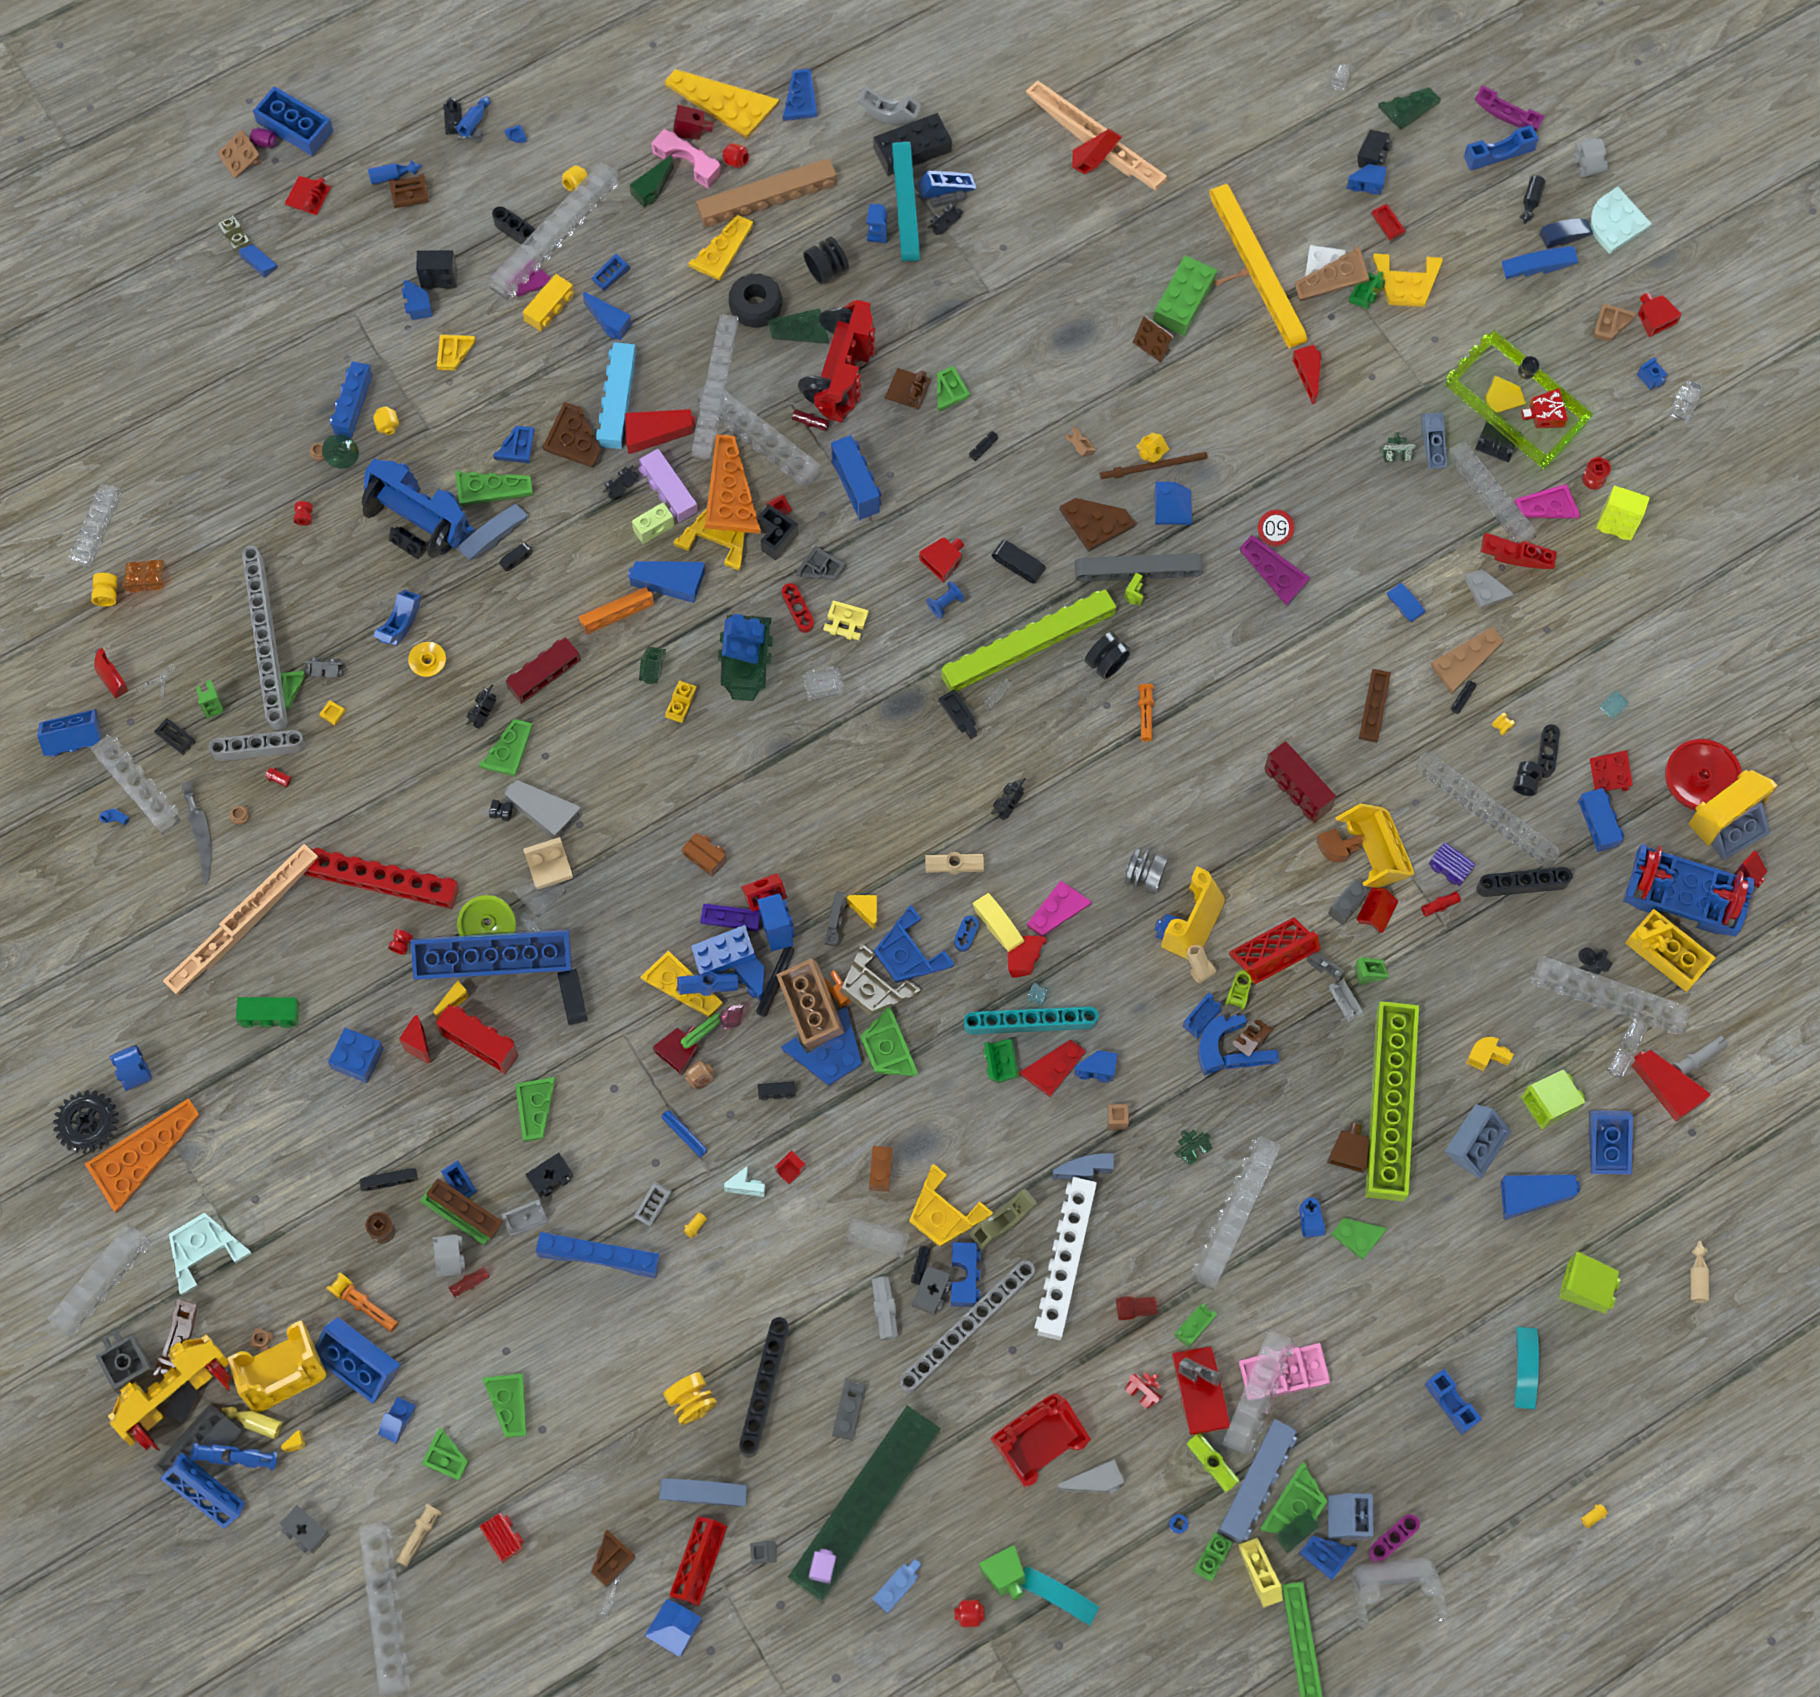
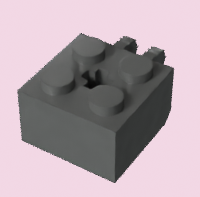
(113, 1361)

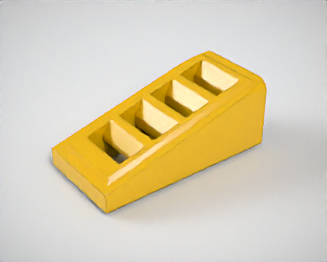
(454, 997)

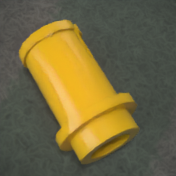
(694, 1225)
(1594, 1516)

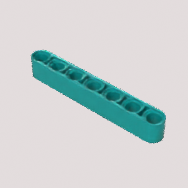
(905, 201)
(1039, 1015)

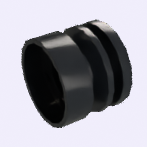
(826, 260)

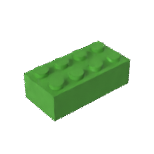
(1184, 295)

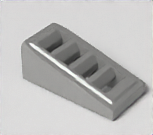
(655, 1186)

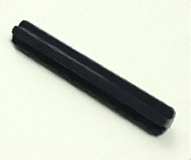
(774, 984)

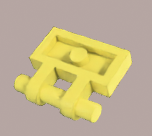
(847, 615)

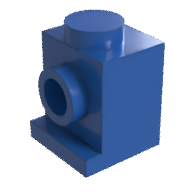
(1652, 374)

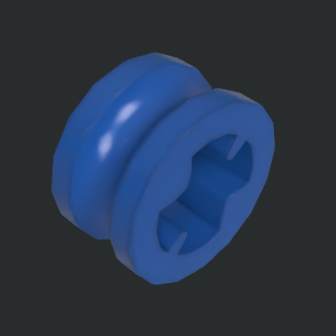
(1183, 1527)

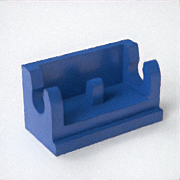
(1202, 1015)

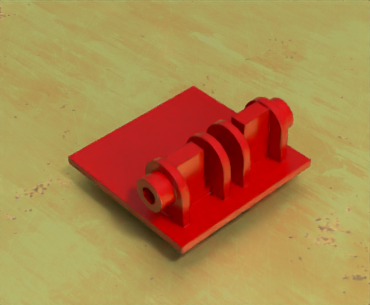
(308, 194)
(1611, 771)

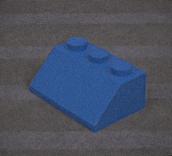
(69, 733)

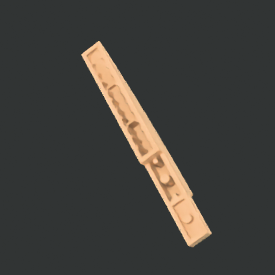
(1086, 128)
(241, 920)

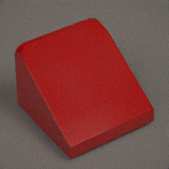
(781, 504)

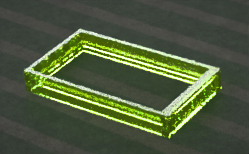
(1497, 421)

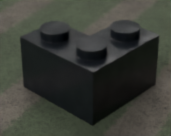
(779, 531)

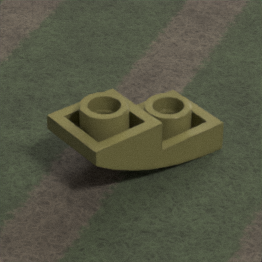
(234, 234)

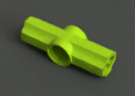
(1221, 1473)

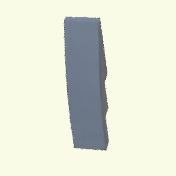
(494, 530)
(702, 1492)

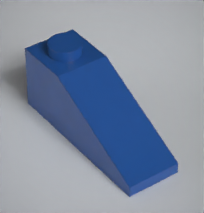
(939, 183)
(611, 319)

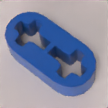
(970, 935)

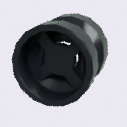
(1532, 366)
(500, 810)

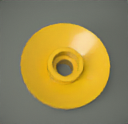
(424, 652)

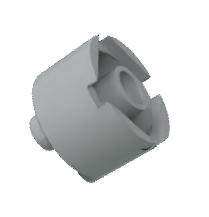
(1591, 157)
(447, 1256)

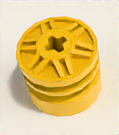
(689, 1397)

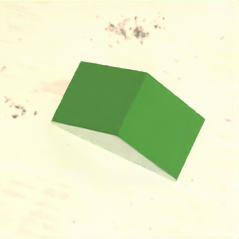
(1370, 970)

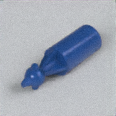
(472, 117)
(391, 171)

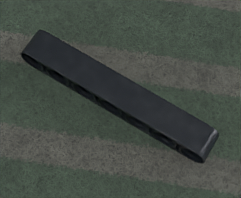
(764, 1396)

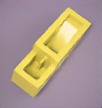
(997, 922)

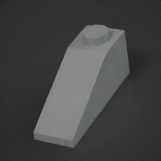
(1098, 1480)

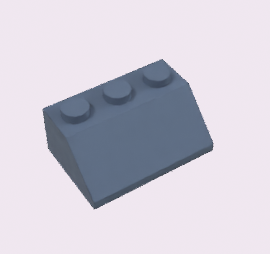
(1742, 832)
(1478, 1140)

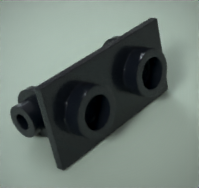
(452, 115)
(939, 223)
(615, 487)
(401, 538)

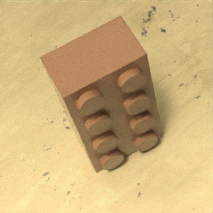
(810, 1003)

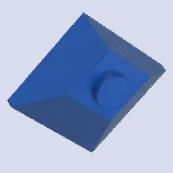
(1172, 504)
(674, 1627)

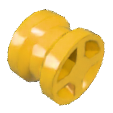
(1503, 724)

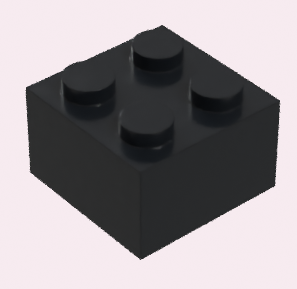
(436, 269)

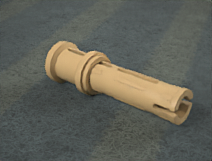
(423, 1526)

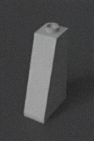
(543, 809)

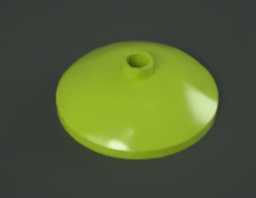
(473, 913)

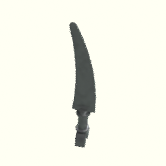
(200, 830)

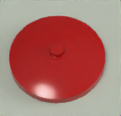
(1700, 771)

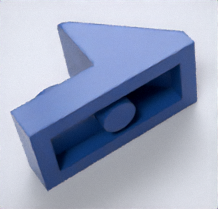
(396, 1420)

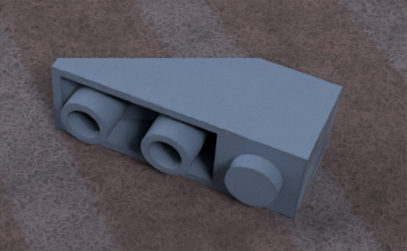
(1434, 439)

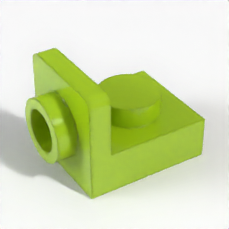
(1132, 592)

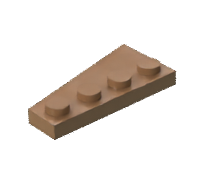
(1465, 659)

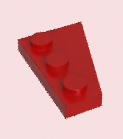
(1054, 1067)

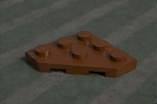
(572, 437)
(1095, 521)

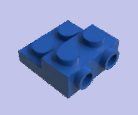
(743, 638)

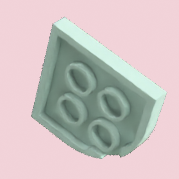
(1617, 220)

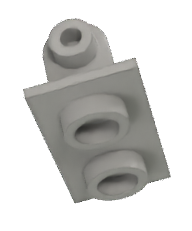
(1345, 1000)

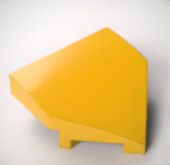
(1503, 395)

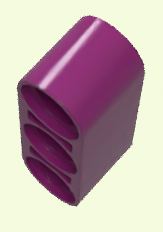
(1402, 1533)

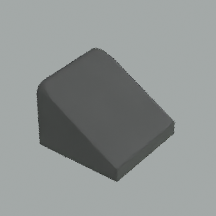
(763, 1552)

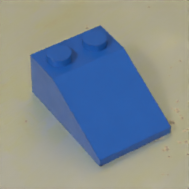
(1610, 1142)

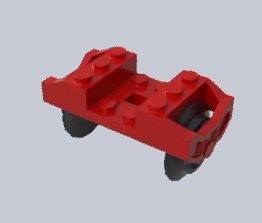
(839, 383)

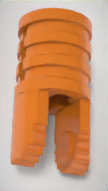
(835, 990)

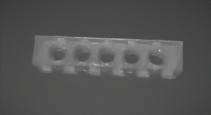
(162, 821)

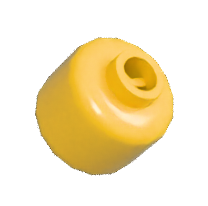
(573, 177)
(385, 420)

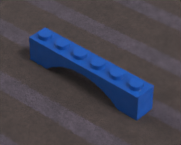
(617, 1257)

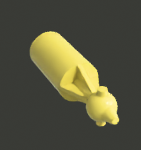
(255, 1421)

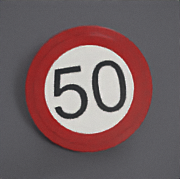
(1275, 527)

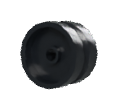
(1108, 655)

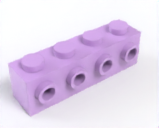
(668, 485)

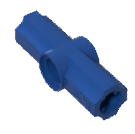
(697, 984)

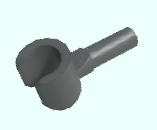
(476, 136)

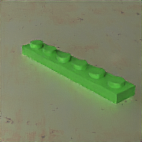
(1301, 1640)

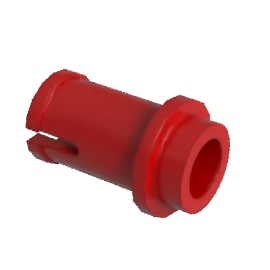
(278, 777)

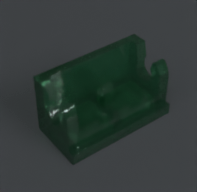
(1297, 1531)

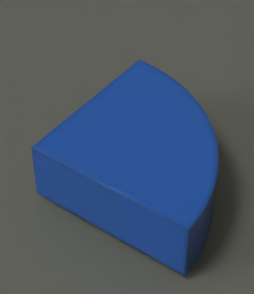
(516, 134)

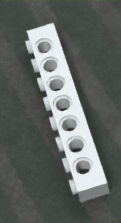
(1085, 1190)

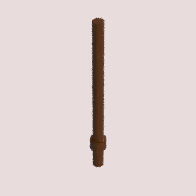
(1118, 472)

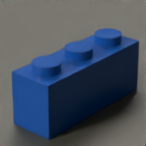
(1600, 819)

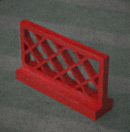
(1280, 957)

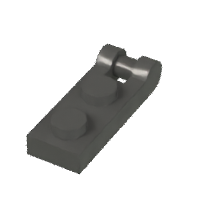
(848, 1410)

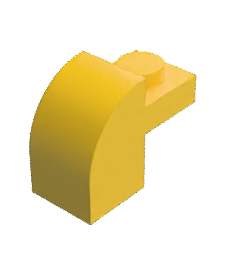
(1485, 1050)

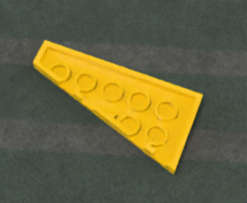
(731, 105)

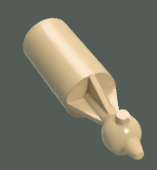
(1699, 1276)

